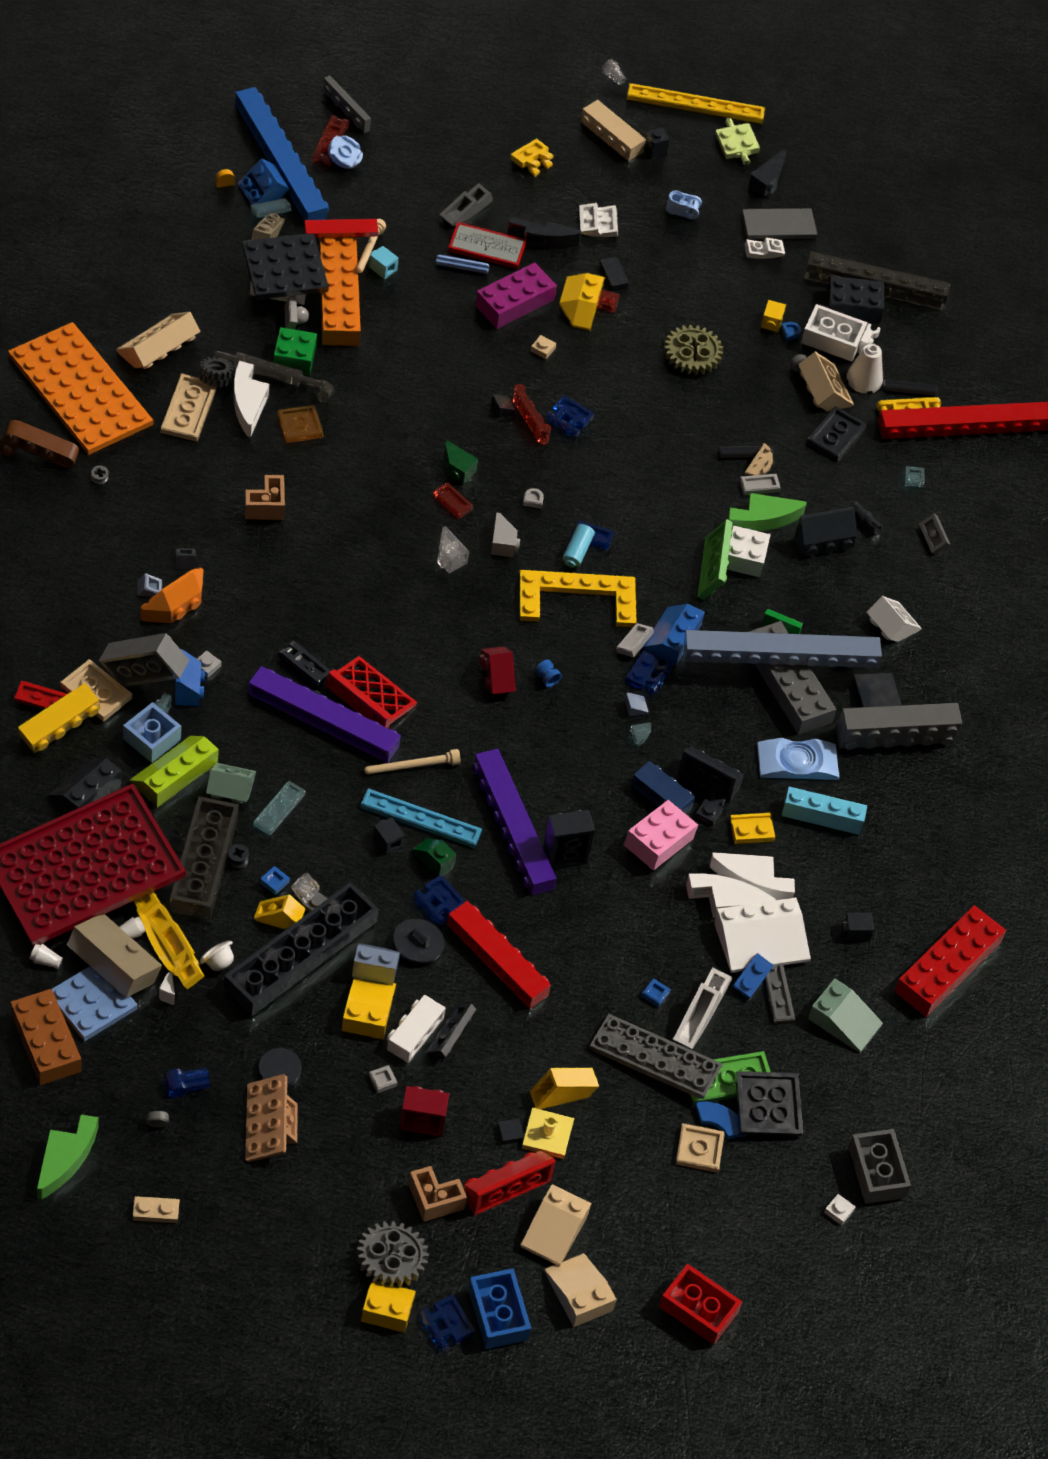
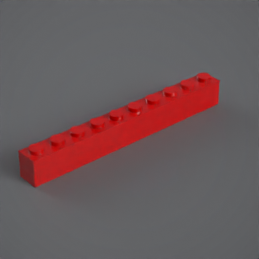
(963, 420)

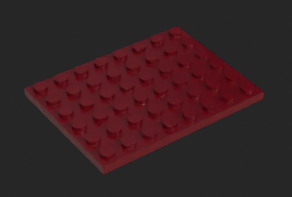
(86, 864)

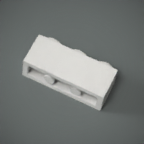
(415, 1028)

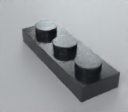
(451, 1030)

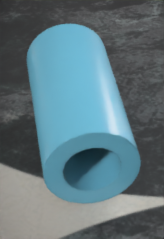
(578, 545)

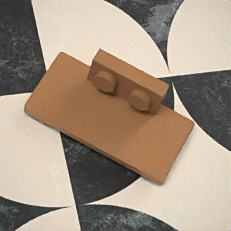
(269, 1118)

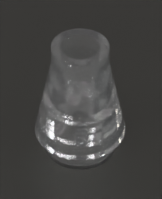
(613, 71)

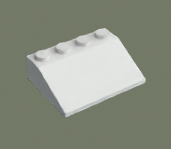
(764, 928)

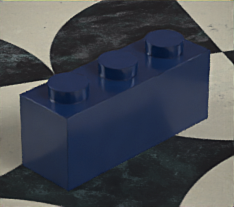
(660, 787)

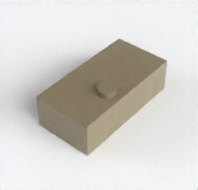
(114, 955)

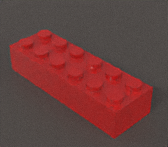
(950, 961)

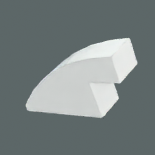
(248, 397)
(755, 871)
(724, 891)
(702, 1008)

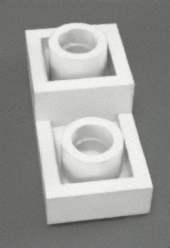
(768, 249)

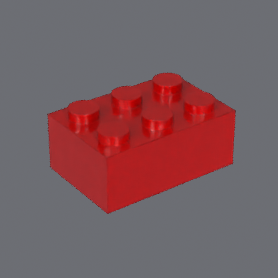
(700, 1304)

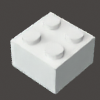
(747, 551)

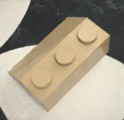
(824, 383)

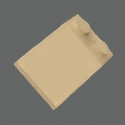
(556, 1225)
(581, 1289)

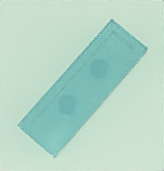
(279, 808)

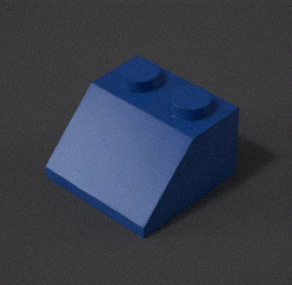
(188, 685)

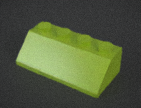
(176, 769)

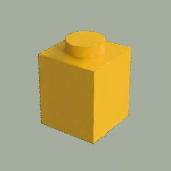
(773, 315)

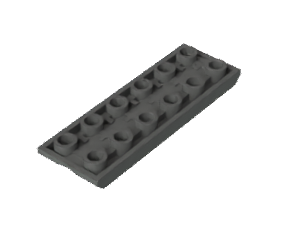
(655, 1056)

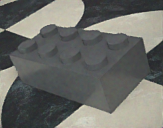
(144, 660)

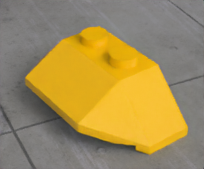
(581, 299)

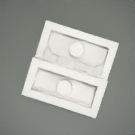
(598, 221)

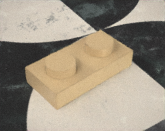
(156, 1209)

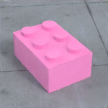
(660, 835)

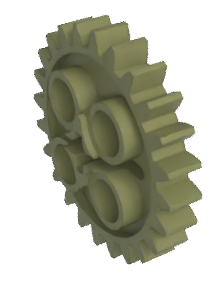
(680, 350)

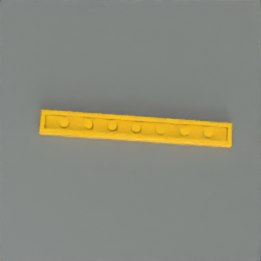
(695, 103)

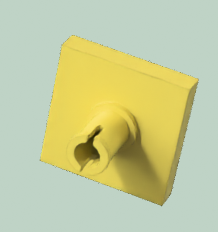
(548, 1133)

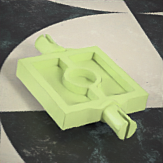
(737, 141)

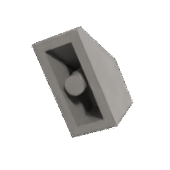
(504, 538)

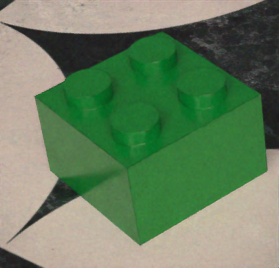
(295, 349)

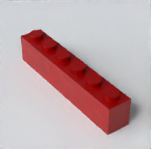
(499, 954)

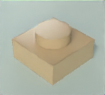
(543, 347)

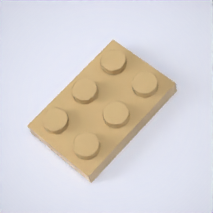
(107, 690)

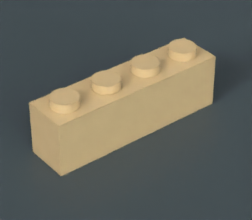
(613, 130)

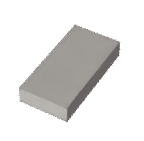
(760, 484)
(635, 640)

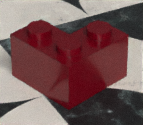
(499, 668)

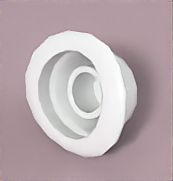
(219, 956)

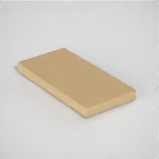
(188, 408)

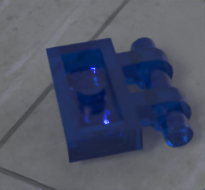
(573, 412)
(644, 668)
(443, 894)
(452, 1317)

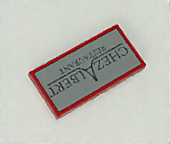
(487, 245)

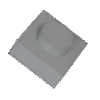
(209, 663)

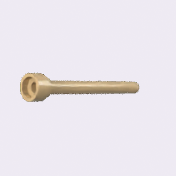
(370, 244)
(451, 757)

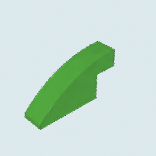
(767, 513)
(65, 1155)

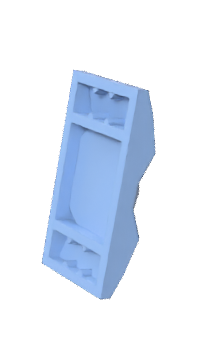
(797, 759)

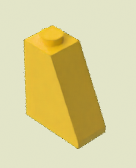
(563, 1086)

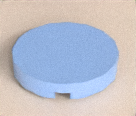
(345, 152)

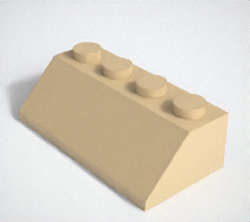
(159, 340)

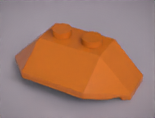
(175, 599)

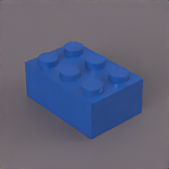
(499, 1308)

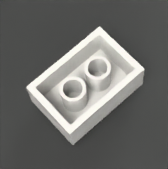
(834, 332)

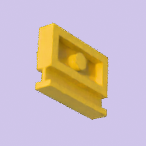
(752, 828)

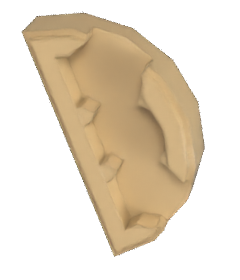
(761, 463)

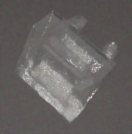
(305, 887)

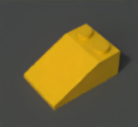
(368, 1008)

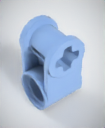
(681, 204)

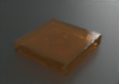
(300, 423)

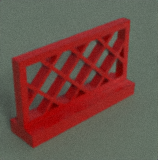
(361, 700)

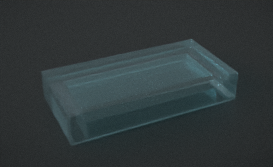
(271, 207)

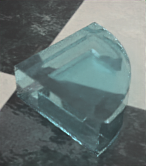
(641, 732)

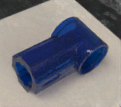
(181, 1082)

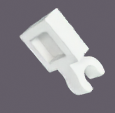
(867, 337)

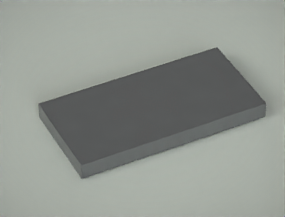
(779, 224)

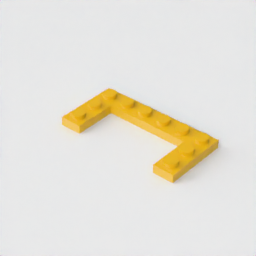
(619, 586)

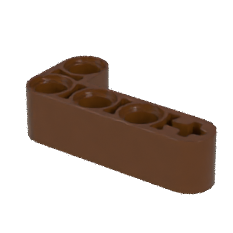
(37, 443)

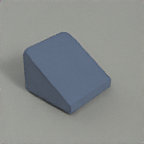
(148, 585)
(635, 704)

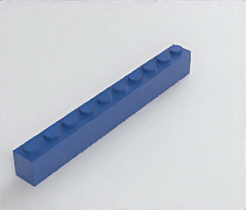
(280, 153)

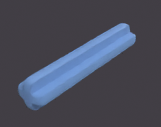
(462, 264)

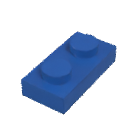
(753, 975)

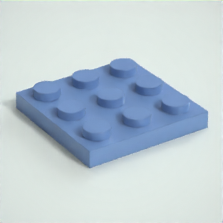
(91, 1003)

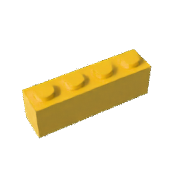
(59, 718)

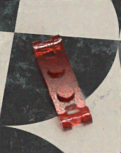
(334, 128)
(530, 415)

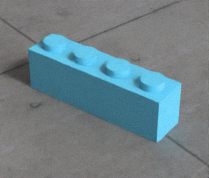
(824, 810)

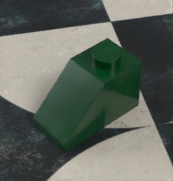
(459, 463)
(436, 856)

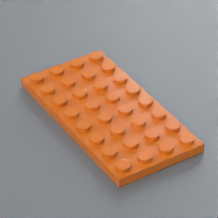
(80, 388)

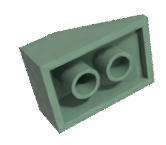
(845, 1016)

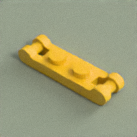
(908, 403)

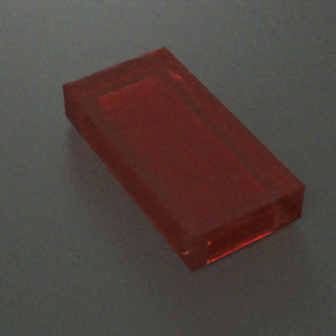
(453, 500)

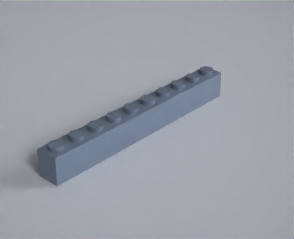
(782, 649)

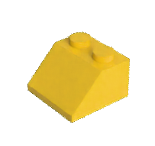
(388, 1306)

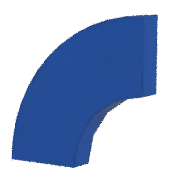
(720, 1117)

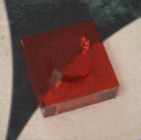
(608, 300)

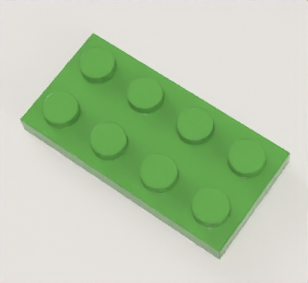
(715, 559)

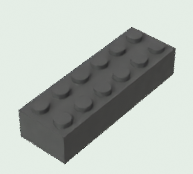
(797, 690)
(898, 725)

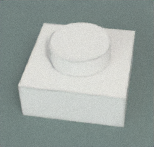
(839, 1209)

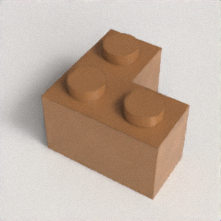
(266, 503)
(434, 1198)

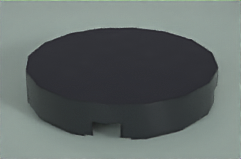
(280, 1062)

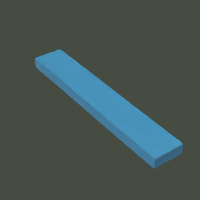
(421, 818)

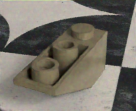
(268, 227)

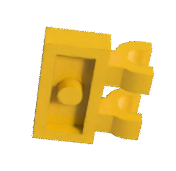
(530, 153)

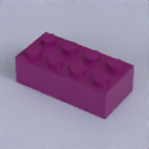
(515, 295)

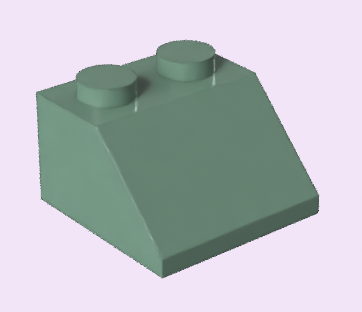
(230, 783)

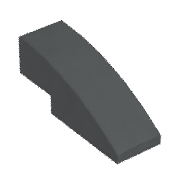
(467, 205)

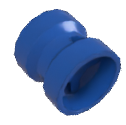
(548, 673)

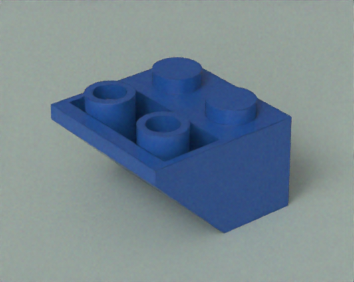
(263, 183)

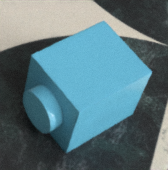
(383, 262)

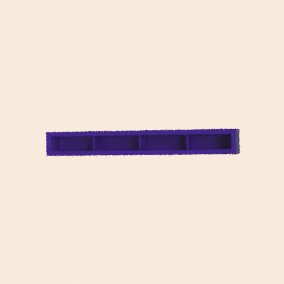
(324, 714)
(514, 822)

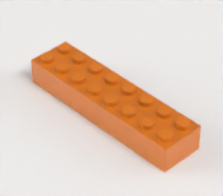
(341, 303)

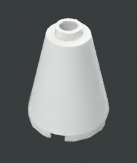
(866, 370)

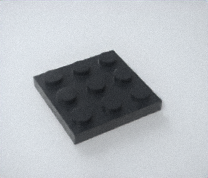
(768, 1104)

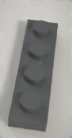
(346, 104)

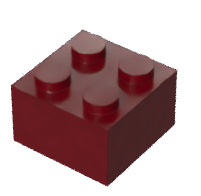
(424, 1111)

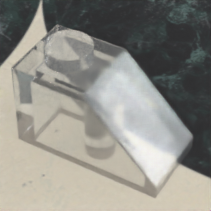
(451, 552)

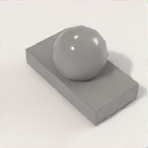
(293, 314)

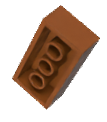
(46, 1036)

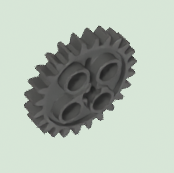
(405, 1267)

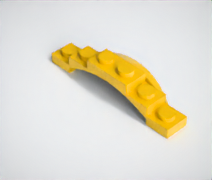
(168, 940)

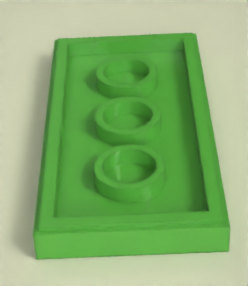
(724, 1083)

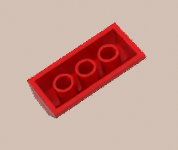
(509, 1181)

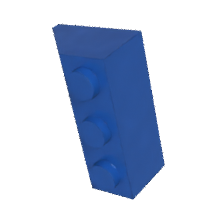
(671, 630)

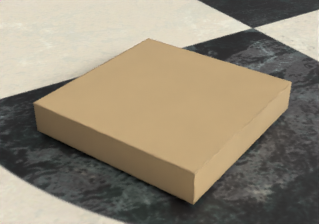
(700, 1148)

